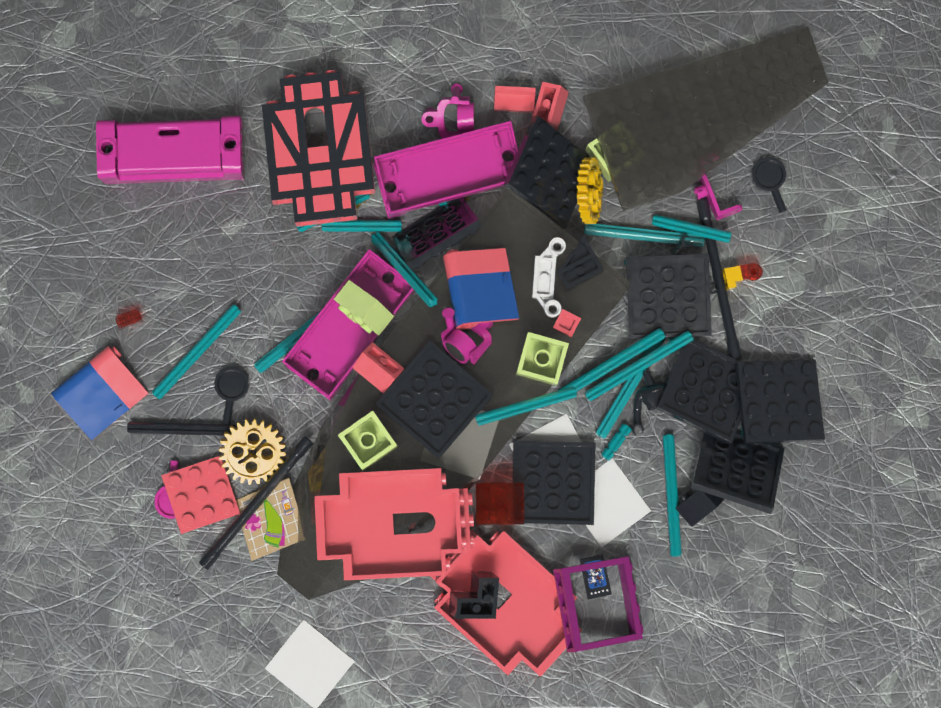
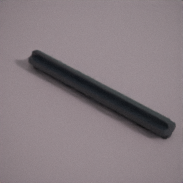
(178, 428)

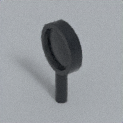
(769, 176)
(231, 386)

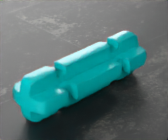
(616, 442)

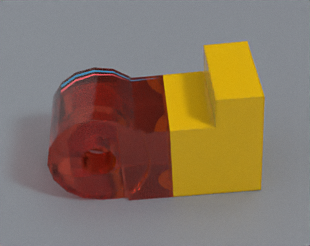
(747, 272)

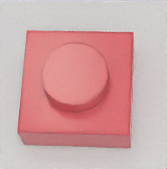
(566, 323)

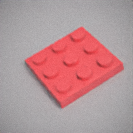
(200, 495)

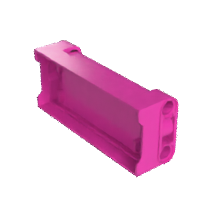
(169, 150)
(445, 168)
(334, 340)

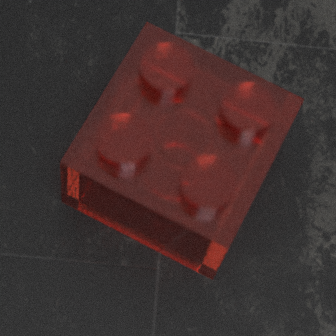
(499, 503)

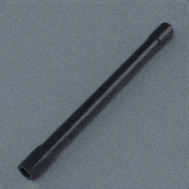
(732, 341)
(297, 453)

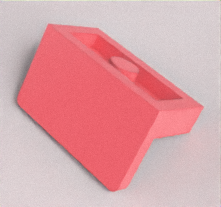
(514, 99)
(378, 367)

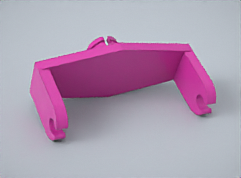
(706, 191)

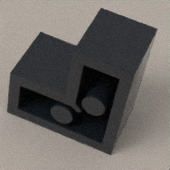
(697, 506)
(480, 601)

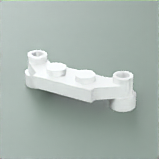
(545, 277)

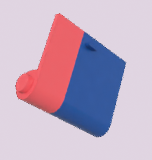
(480, 287)
(99, 392)

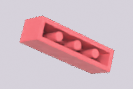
(551, 103)

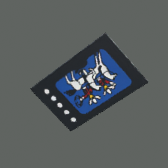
(596, 580)

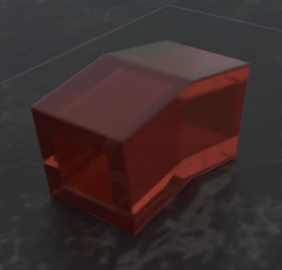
(128, 319)

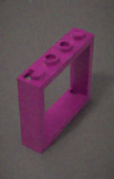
(568, 609)

